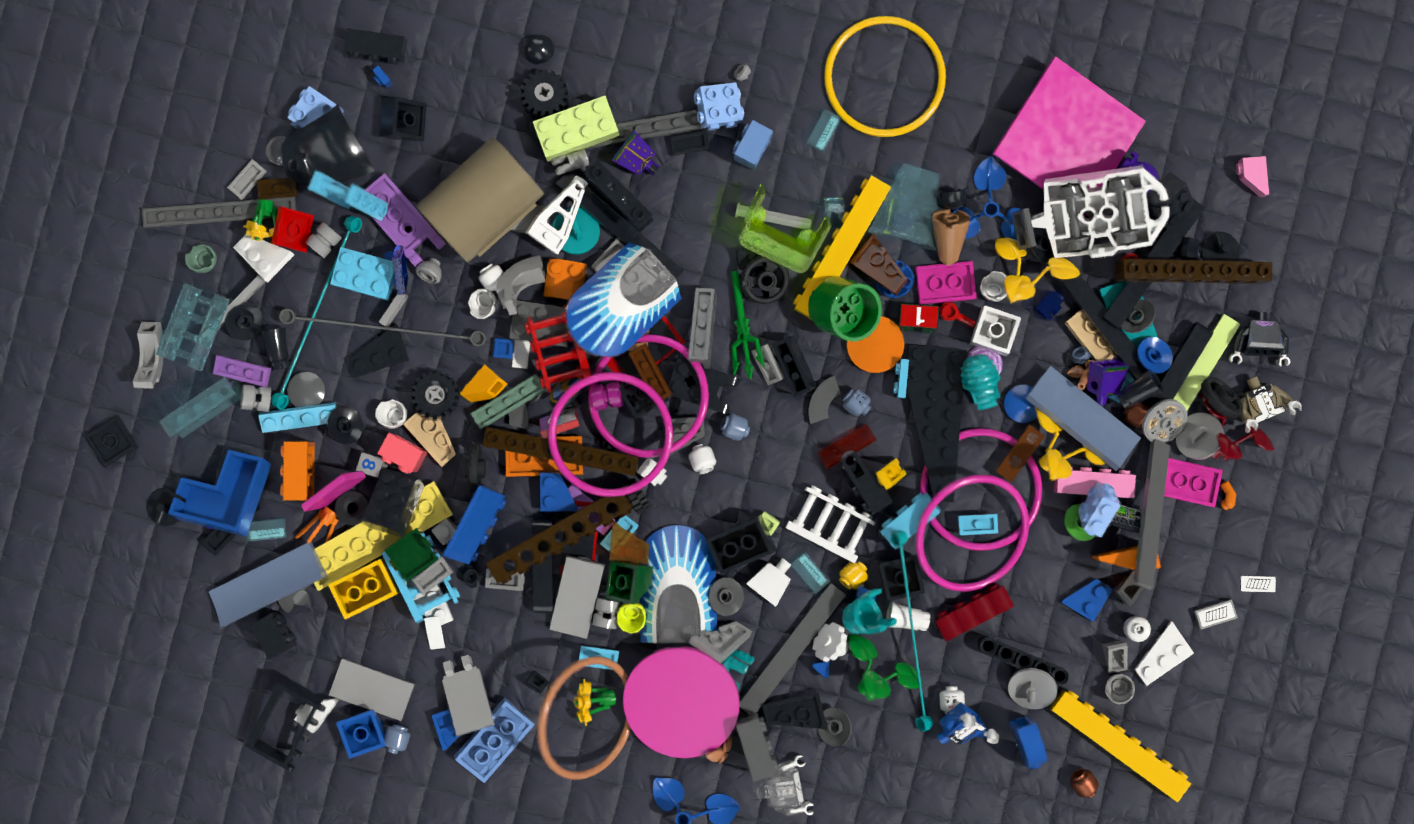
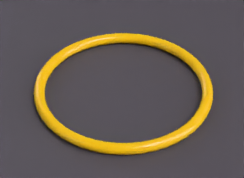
(885, 20)

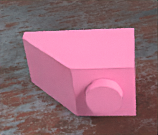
(1253, 174)

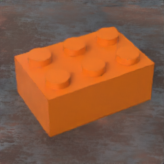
(298, 470)

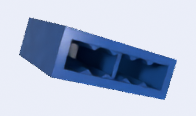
(1028, 742)

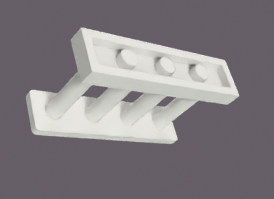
(814, 534)

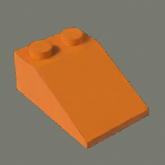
(1122, 557)

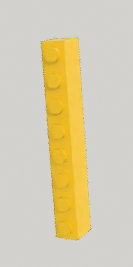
(845, 239)
(1119, 745)

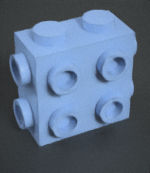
(719, 106)
(309, 108)
(1098, 509)

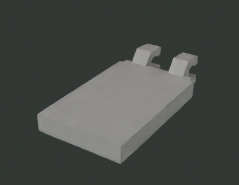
(467, 697)

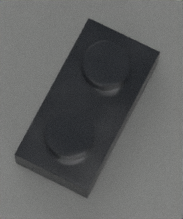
(217, 541)

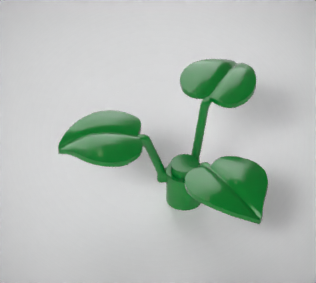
(872, 684)

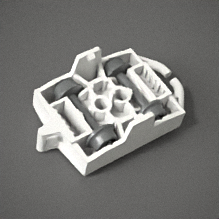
(1125, 228)

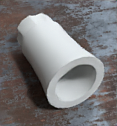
(900, 612)

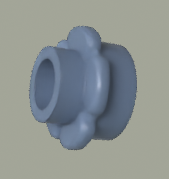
(1080, 355)

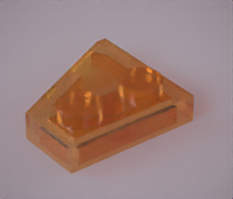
(627, 547)

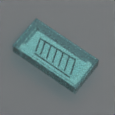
(824, 130)
(267, 530)
(810, 572)

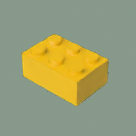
(364, 588)

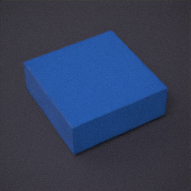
(503, 348)

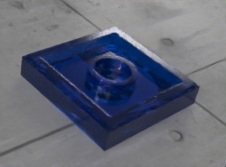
(400, 269)

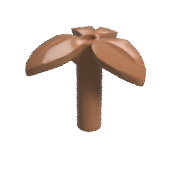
(1079, 371)
(720, 753)

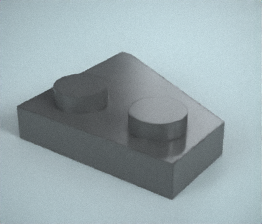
(680, 428)

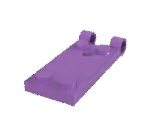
(403, 214)

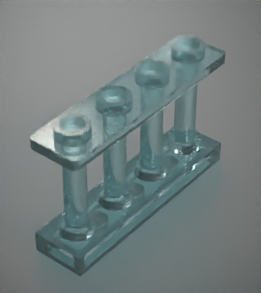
(180, 320)
(202, 408)

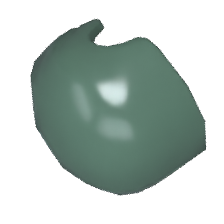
(201, 259)

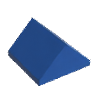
(361, 733)

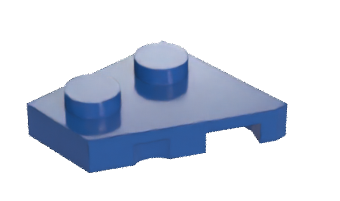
(1088, 599)
(445, 728)

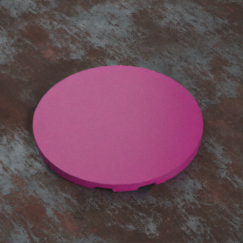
(681, 702)

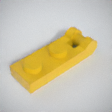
(890, 474)

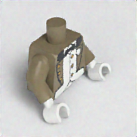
(1264, 403)

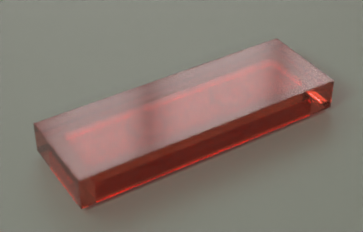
(853, 442)

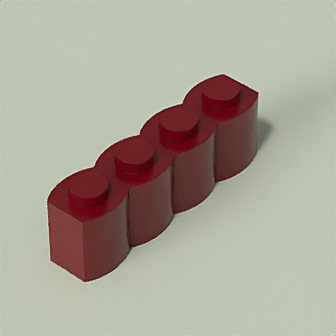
(971, 614)

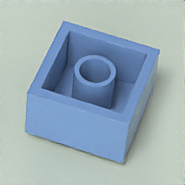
(754, 142)

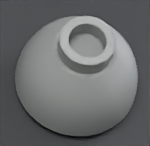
(429, 271)

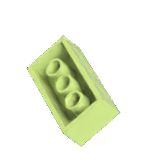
(576, 128)

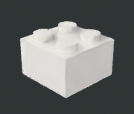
(995, 330)

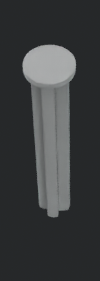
(778, 218)

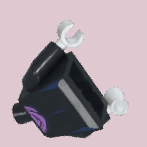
(1262, 339)

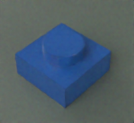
(381, 77)

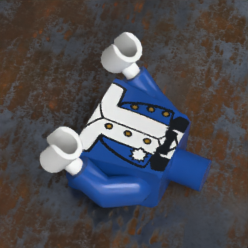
(964, 724)

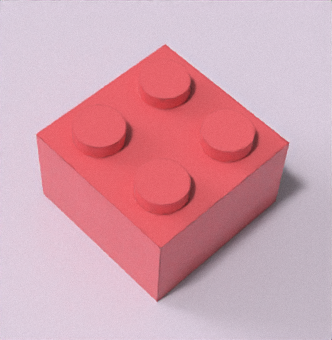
(402, 452)

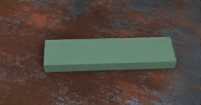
(508, 402)

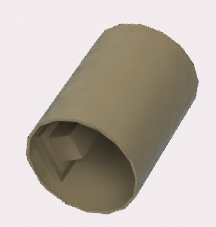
(481, 200)

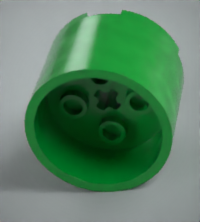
(845, 308)

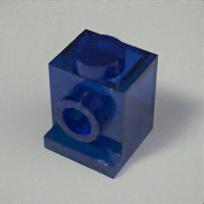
(1049, 305)

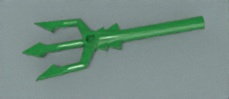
(743, 331)

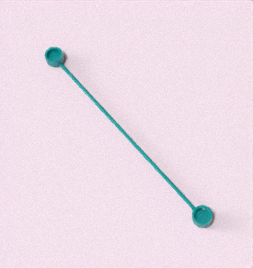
(280, 400)
(898, 539)

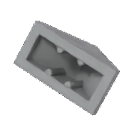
(1115, 656)

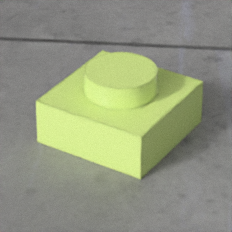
(771, 522)

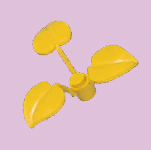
(1021, 287)
(1053, 460)

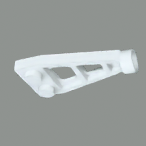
(546, 234)

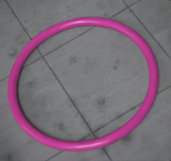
(601, 377)
(690, 433)
(934, 502)
(1016, 534)

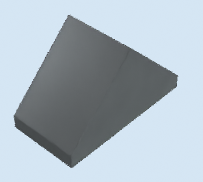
(1126, 590)

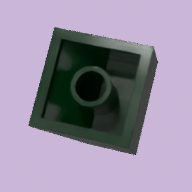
(628, 581)

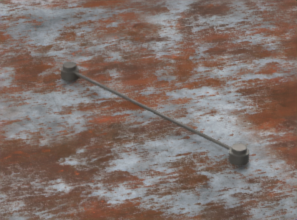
(288, 317)

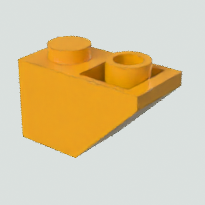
(483, 386)

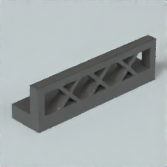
(702, 326)

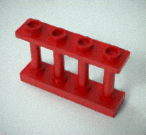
(576, 353)

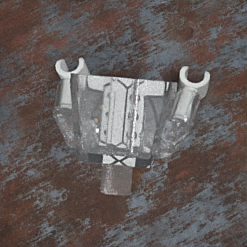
(785, 790)

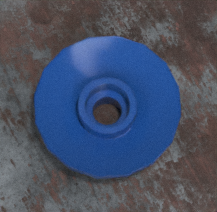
(1160, 352)

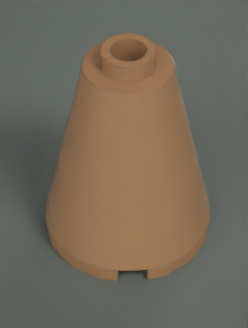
(950, 234)

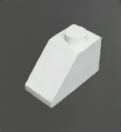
(304, 711)

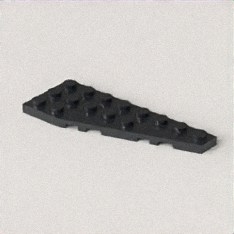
(937, 406)

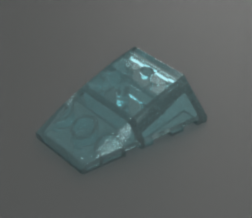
(910, 207)

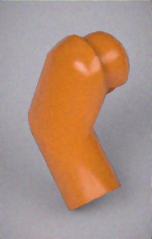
(1230, 497)

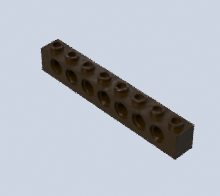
(1193, 271)
(569, 452)
(496, 564)

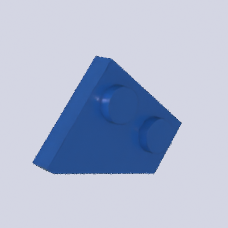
(555, 493)

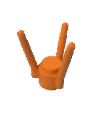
(326, 517)

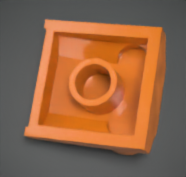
(564, 278)

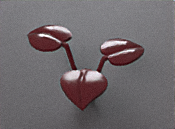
(1230, 449)

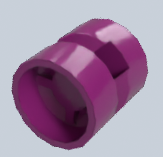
(606, 396)

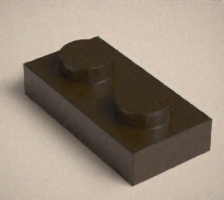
(277, 188)

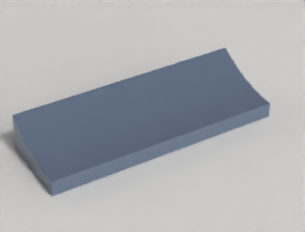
(1083, 418)
(267, 584)

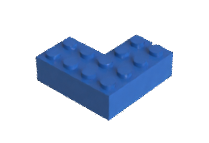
(229, 503)

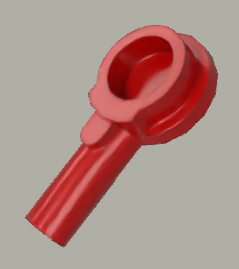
(950, 312)

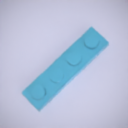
(296, 417)

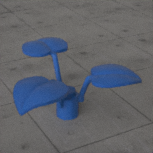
(990, 176)
(670, 791)

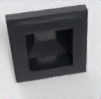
(537, 682)

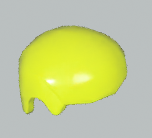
(631, 617)

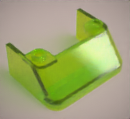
(776, 245)

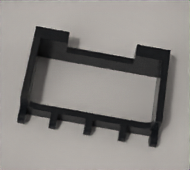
(267, 751)

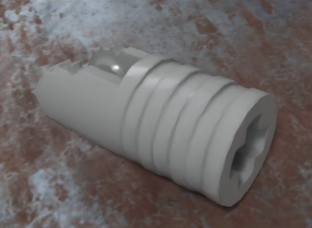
(573, 161)

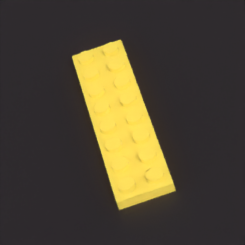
(362, 544)

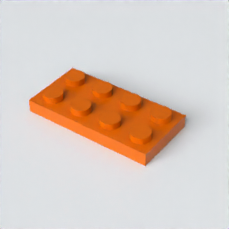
(527, 465)

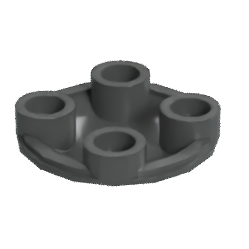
(306, 389)

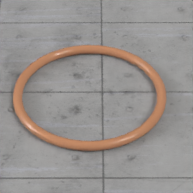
(544, 712)

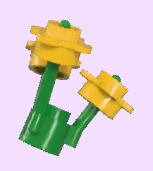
(255, 228)
(582, 701)

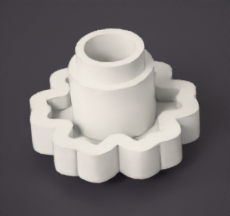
(830, 642)

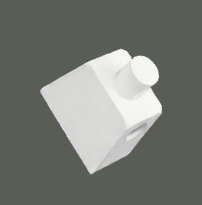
(771, 581)

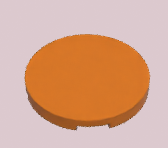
(880, 349)

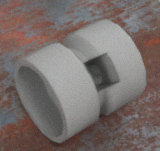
(323, 240)
(248, 397)
(606, 606)

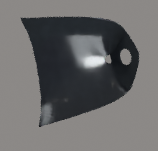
(328, 149)

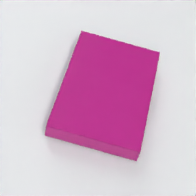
(945, 283)
(1192, 482)
(333, 490)

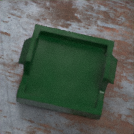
(411, 554)

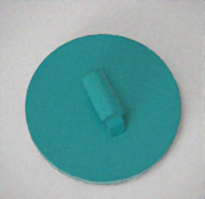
(583, 234)

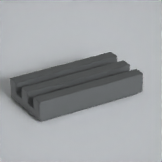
(1023, 229)

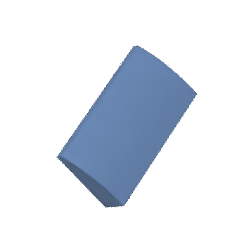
(492, 745)

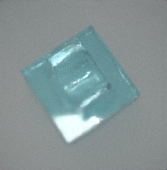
(834, 205)

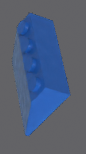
(475, 525)

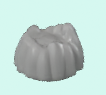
(742, 72)

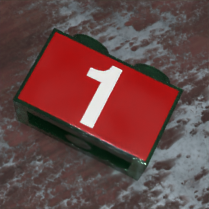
(918, 317)

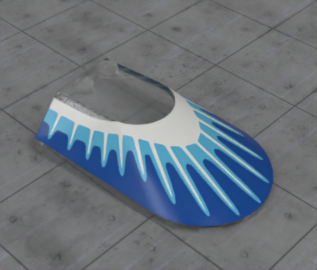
(621, 302)
(680, 586)

